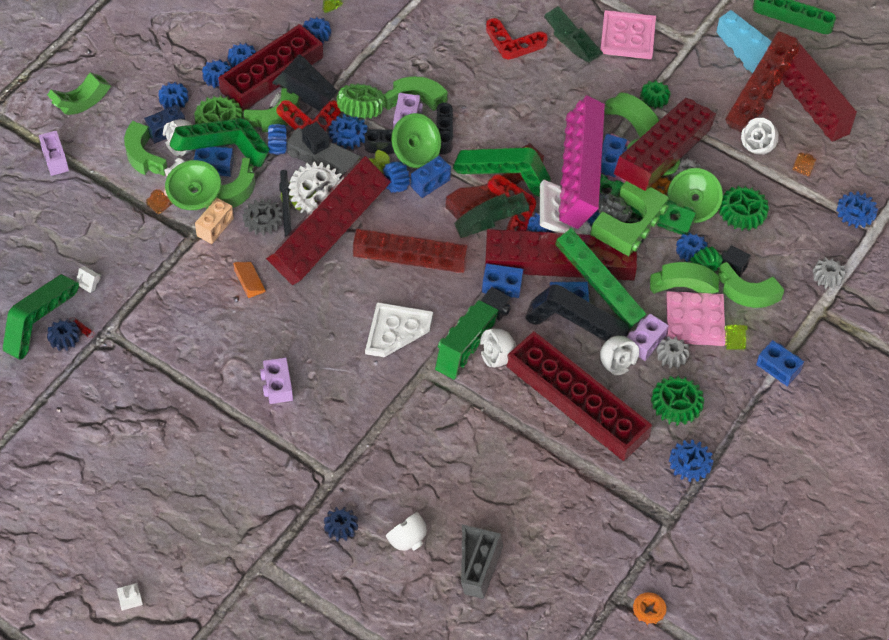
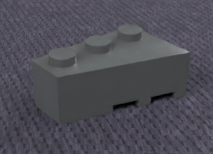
(479, 559)

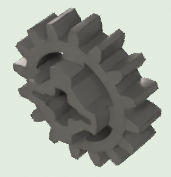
(614, 207)
(262, 217)

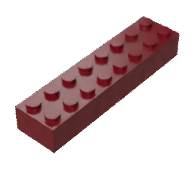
(664, 144)
(328, 220)
(540, 256)
(579, 396)

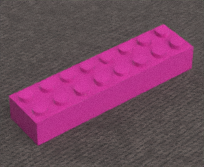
(582, 162)

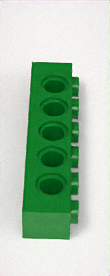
(680, 226)
(600, 278)

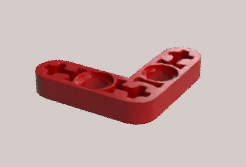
(514, 45)
(306, 120)
(498, 190)

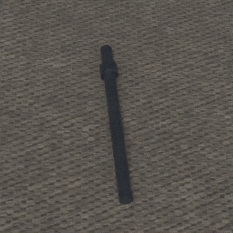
(283, 188)

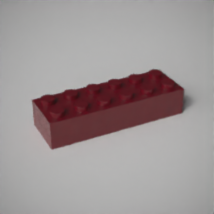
(254, 76)
(819, 96)

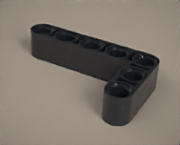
(382, 139)
(575, 309)

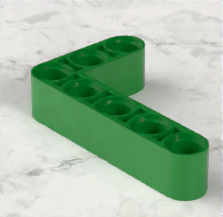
(797, 14)
(222, 133)
(504, 161)
(33, 308)

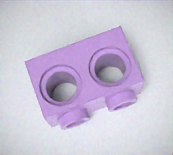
(407, 105)
(53, 153)
(649, 339)
(279, 380)

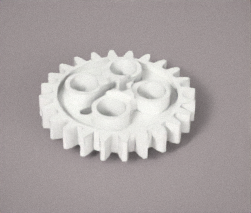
(306, 177)

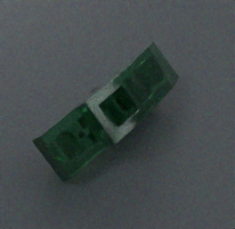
(573, 38)
(486, 214)

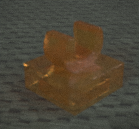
(804, 164)
(158, 201)

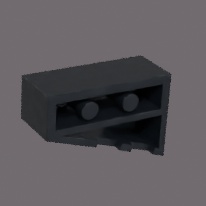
(307, 83)

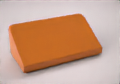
(248, 278)

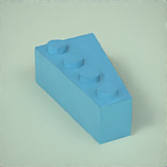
(743, 39)

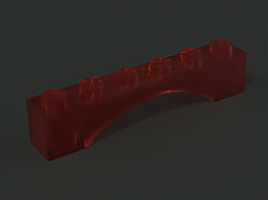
(465, 199)

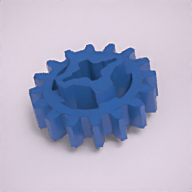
(348, 131)
(857, 209)
(684, 454)

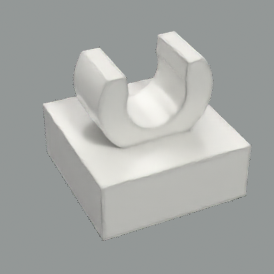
(88, 279)
(129, 596)

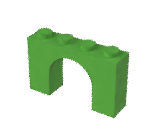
(627, 236)

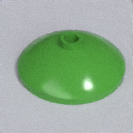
(423, 136)
(190, 177)
(700, 183)

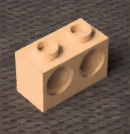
(214, 220)

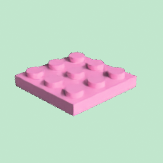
(628, 34)
(696, 317)

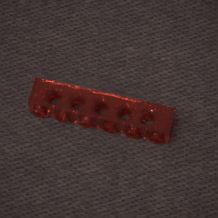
(781, 44)
(410, 250)

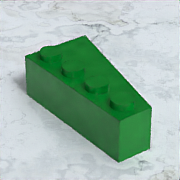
(464, 338)

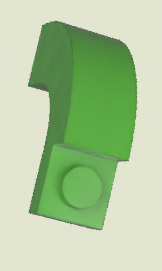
(430, 91)
(81, 98)
(633, 110)
(269, 117)
(142, 161)
(241, 188)
(685, 275)
(749, 294)

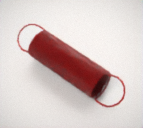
(84, 329)

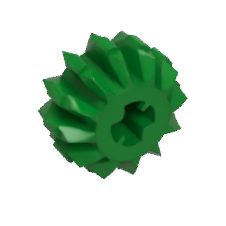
(655, 94)
(708, 257)

